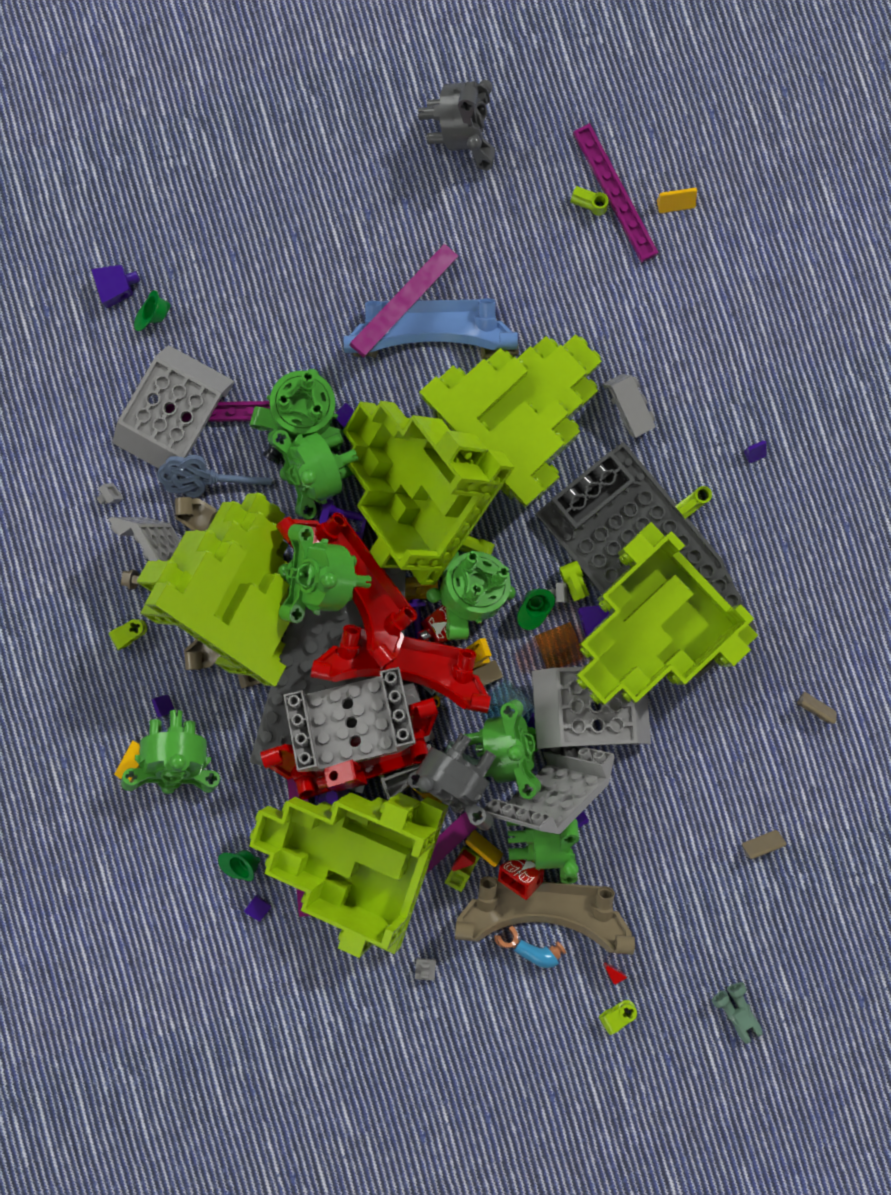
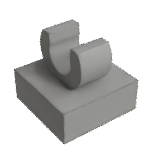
(109, 494)
(560, 592)
(425, 969)

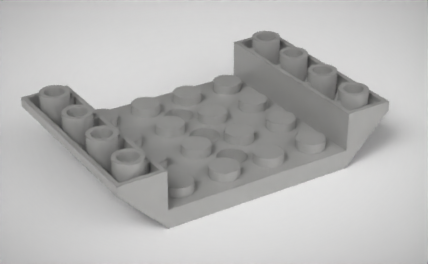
(180, 381)
(155, 536)
(566, 715)
(321, 729)
(567, 787)

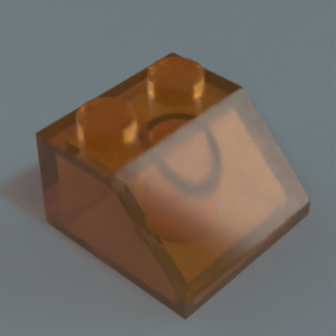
(558, 646)

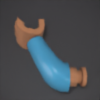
(541, 957)

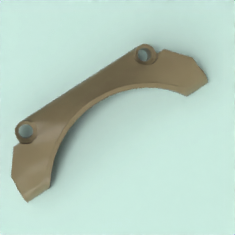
(196, 516)
(568, 905)

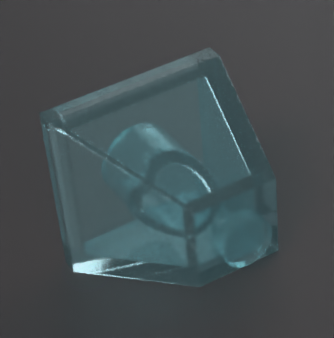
(502, 694)

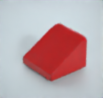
(463, 860)
(615, 975)

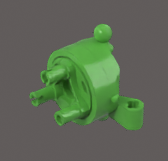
(299, 405)
(312, 467)
(318, 576)
(472, 590)
(514, 748)
(172, 758)
(548, 849)

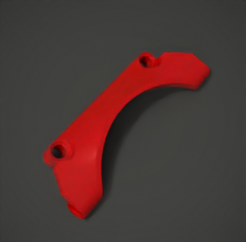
(382, 604)
(420, 661)
(422, 716)

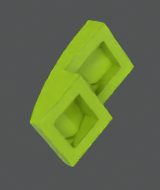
(459, 878)

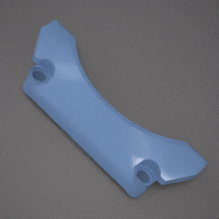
(443, 321)

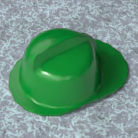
(152, 311)
(535, 608)
(239, 865)

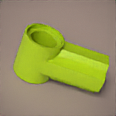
(587, 199)
(692, 502)
(474, 544)
(572, 575)

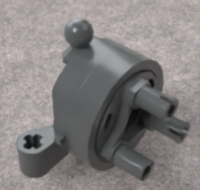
(462, 119)
(455, 780)

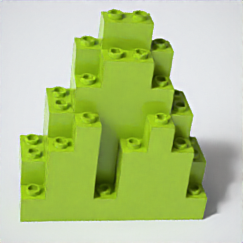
(520, 407)
(420, 486)
(227, 588)
(659, 623)
(353, 861)

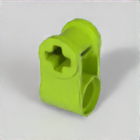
(125, 634)
(616, 1018)

